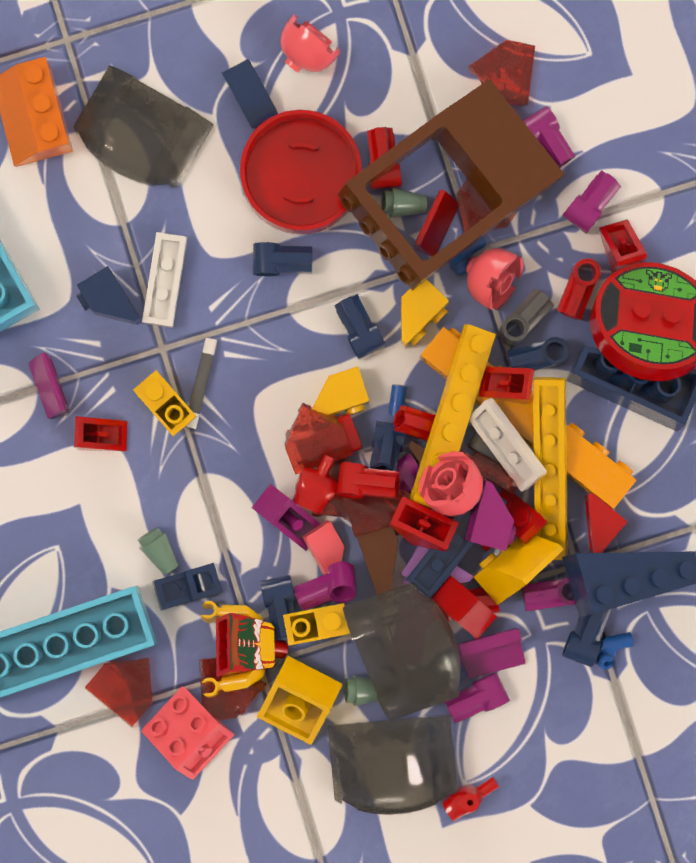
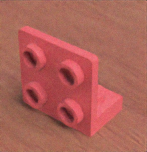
(187, 733)

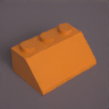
(32, 113)

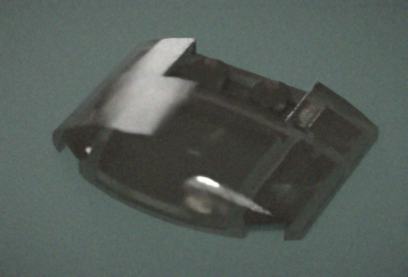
(140, 130)
(406, 649)
(393, 763)

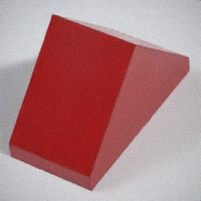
(621, 245)
(507, 384)
(100, 434)
(602, 523)
(423, 526)
(464, 607)

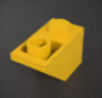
(418, 310)
(342, 393)
(164, 403)
(315, 624)

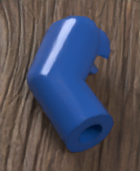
(459, 263)
(397, 398)
(609, 649)

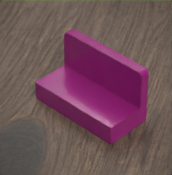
(492, 653)

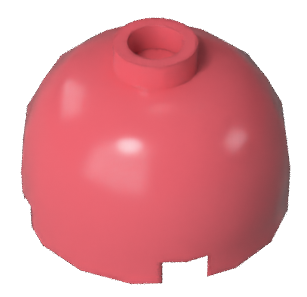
(306, 47)
(492, 275)
(452, 484)

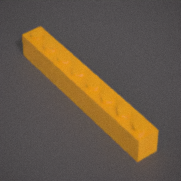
(585, 462)

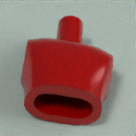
(315, 487)
(467, 798)

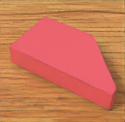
(324, 545)

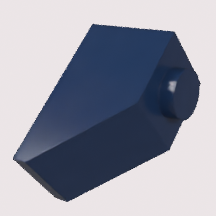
(106, 297)

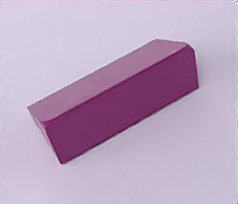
(48, 386)

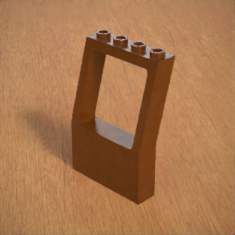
(491, 151)

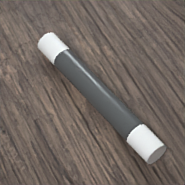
(202, 379)

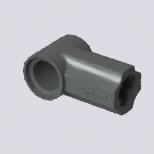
(526, 316)

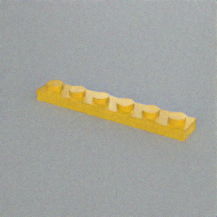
(456, 399)
(551, 451)

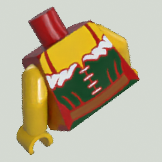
(242, 646)

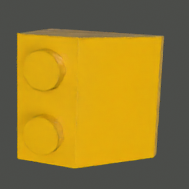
(515, 567)
(299, 700)

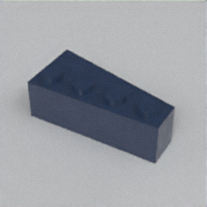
(659, 401)
(618, 579)

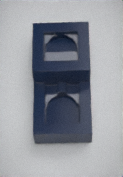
(249, 93)
(187, 586)

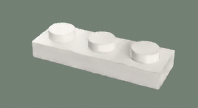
(164, 280)
(507, 444)

